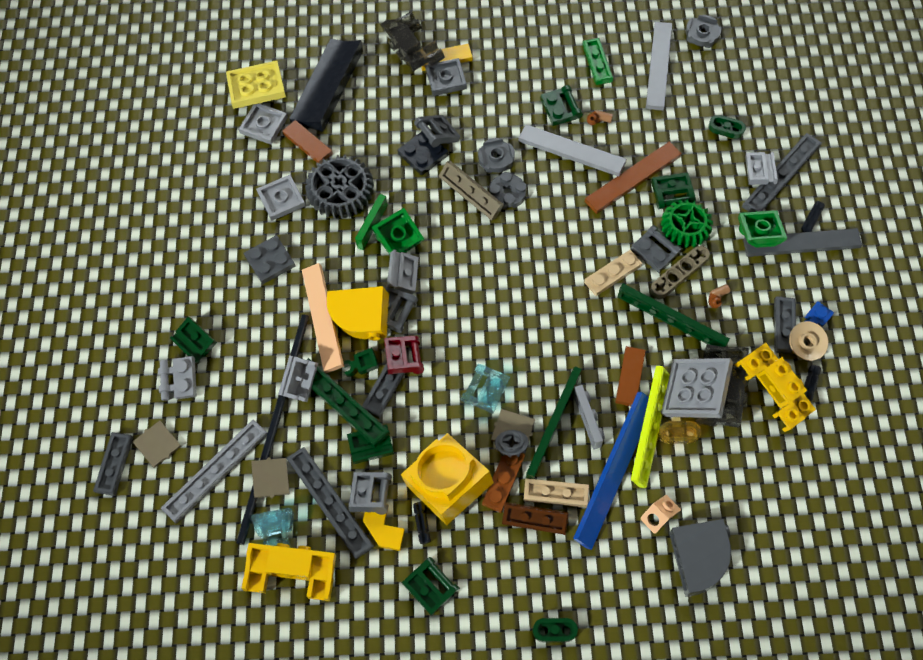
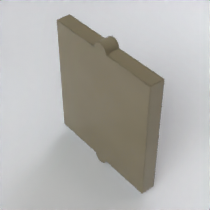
(513, 421)
(157, 444)
(270, 477)

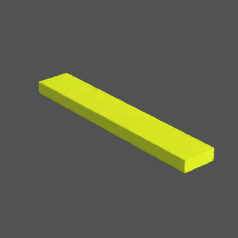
(650, 428)

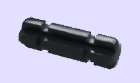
(813, 216)
(811, 381)
(421, 523)

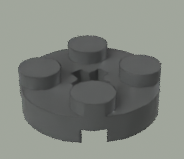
(706, 38)
(493, 164)
(508, 181)

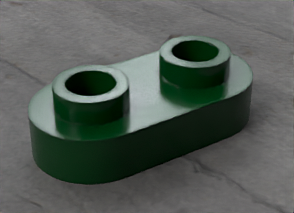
(727, 126)
(554, 628)

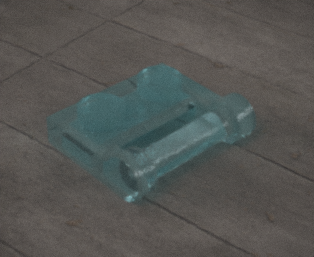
(491, 390)

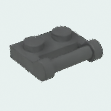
(442, 128)
(652, 253)
(395, 300)
(363, 490)

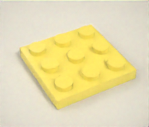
(255, 84)

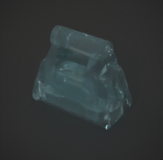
(274, 523)

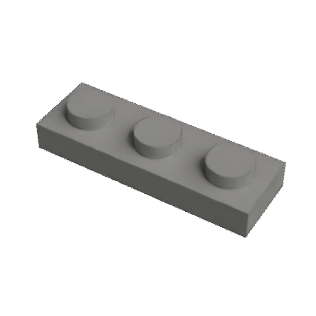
(588, 416)

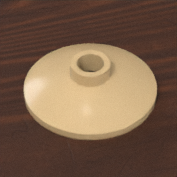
(816, 339)

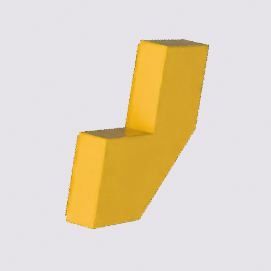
(384, 535)

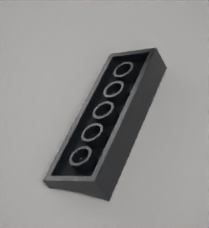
(327, 84)

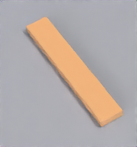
(323, 323)

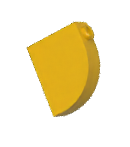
(360, 311)

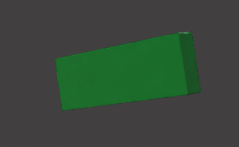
(597, 61)
(373, 218)

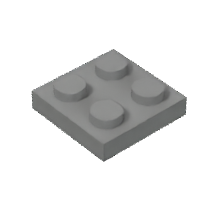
(263, 123)
(280, 197)

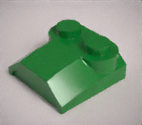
(762, 228)
(398, 232)

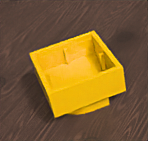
(447, 478)

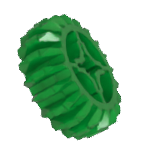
(697, 229)

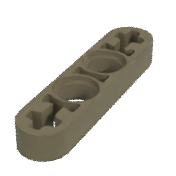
(677, 270)

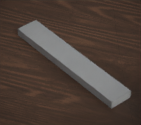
(658, 66)
(572, 150)
(214, 471)

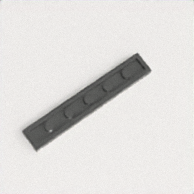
(785, 171)
(810, 242)
(330, 503)

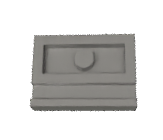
(761, 168)
(402, 271)

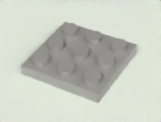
(697, 388)

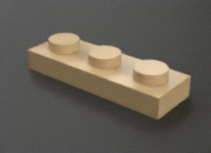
(613, 272)
(556, 493)

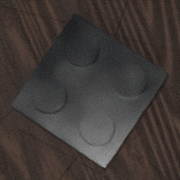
(421, 154)

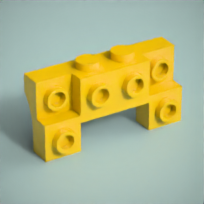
(780, 383)
(289, 563)

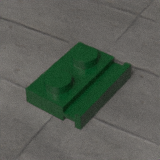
(193, 340)
(364, 451)

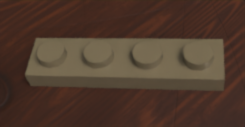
(471, 190)

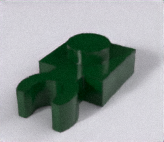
(363, 363)

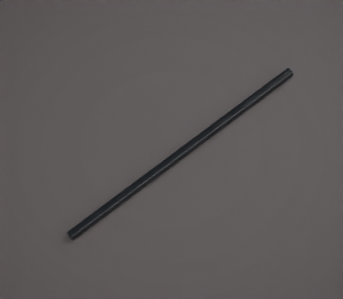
(271, 434)

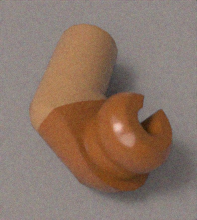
(598, 116)
(716, 294)

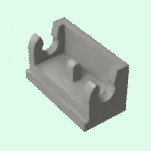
(298, 378)

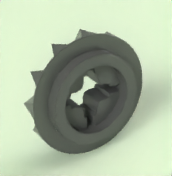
(505, 439)

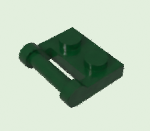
(555, 107)
(672, 185)
(424, 590)

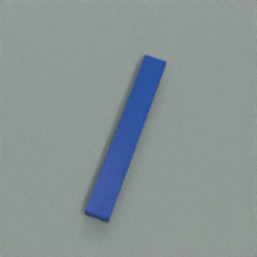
(612, 474)

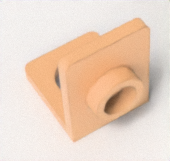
(663, 509)

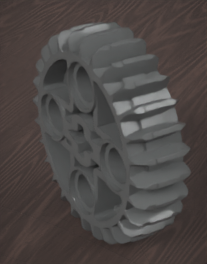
(340, 190)

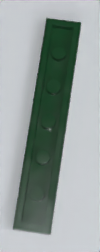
(672, 317)
(349, 408)
(553, 423)

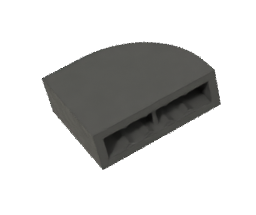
(701, 554)

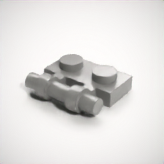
(183, 378)

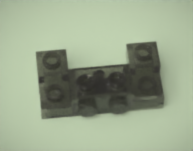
(408, 47)
(736, 393)

